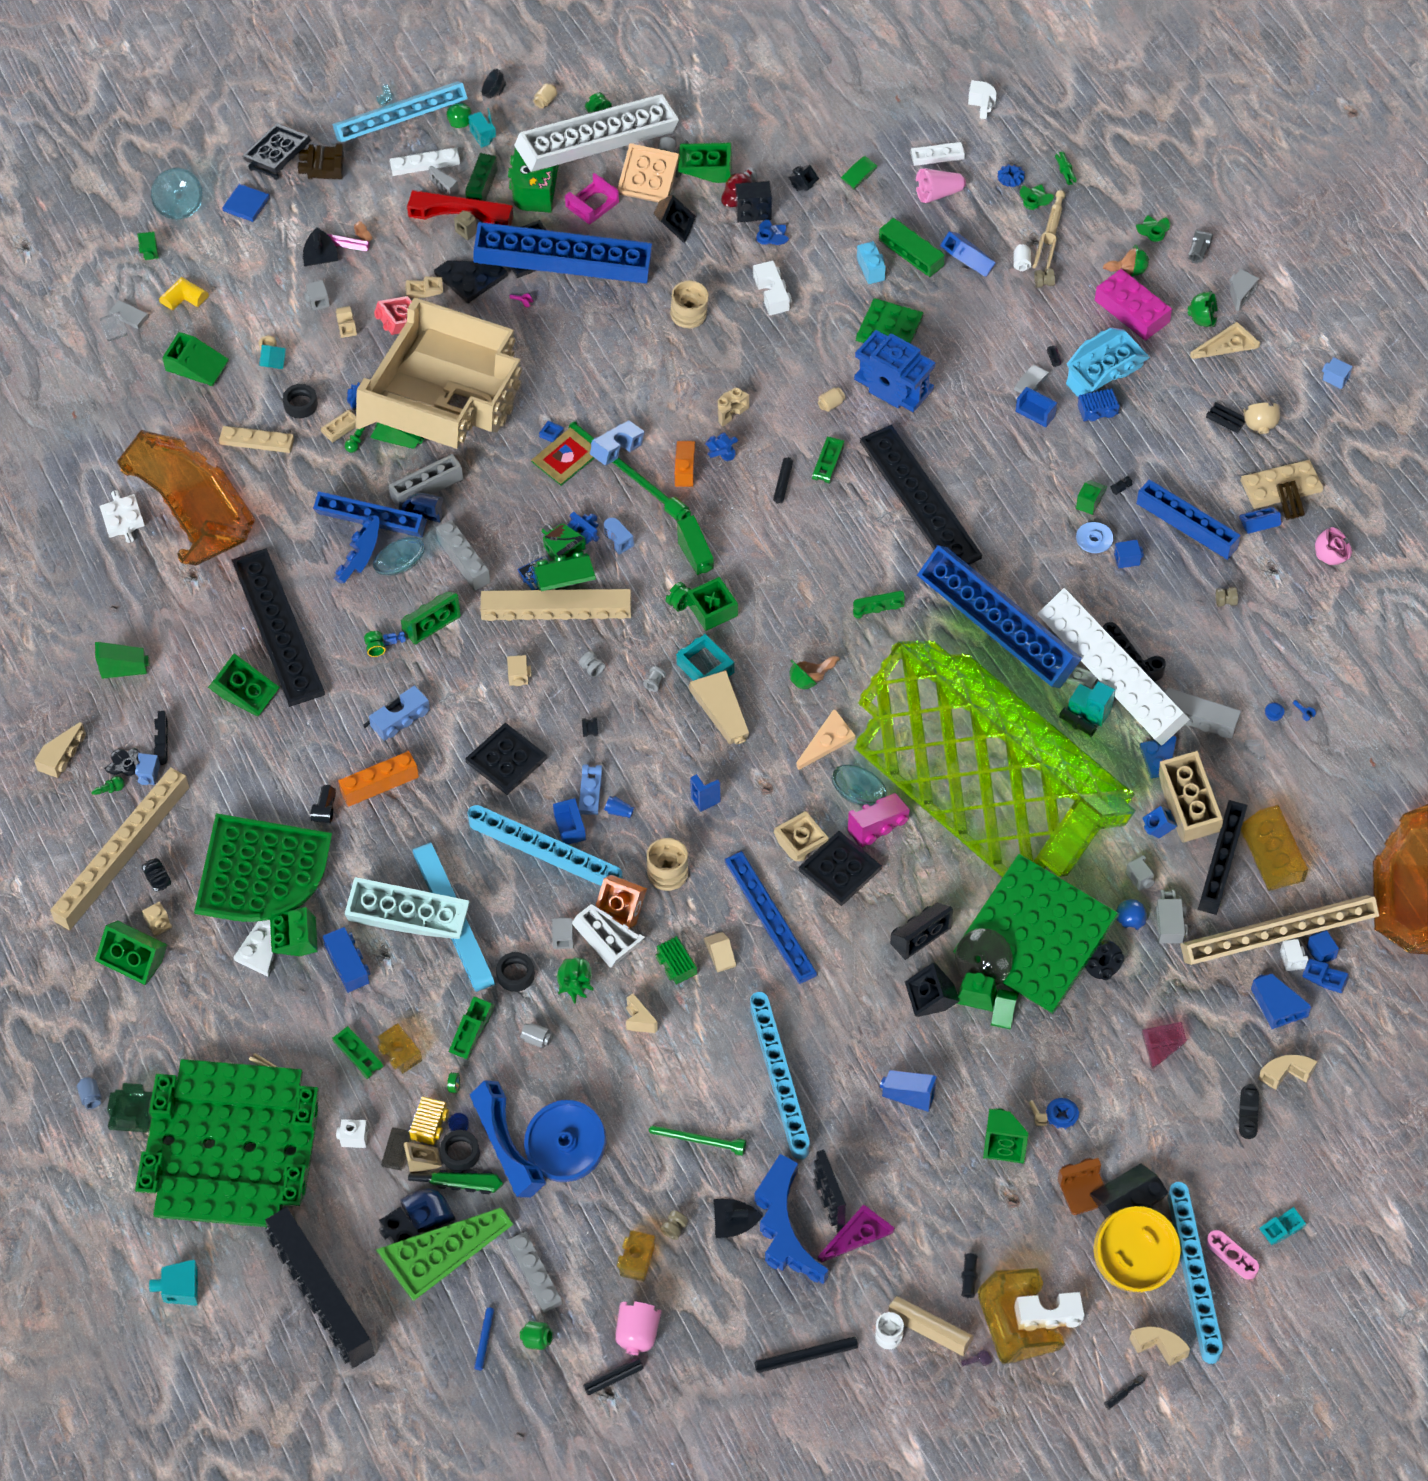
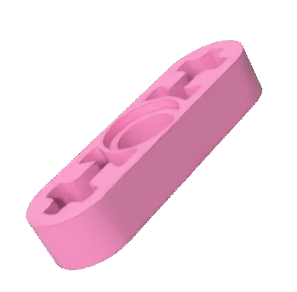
(1233, 1263)

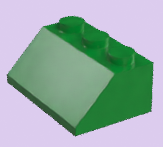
(563, 571)
(431, 617)
(130, 952)
(1005, 1137)

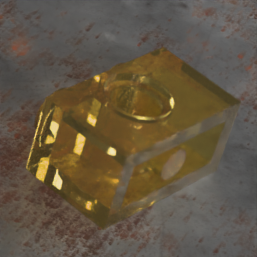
(397, 1038)
(636, 1267)

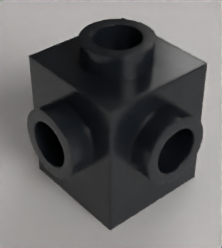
(803, 177)

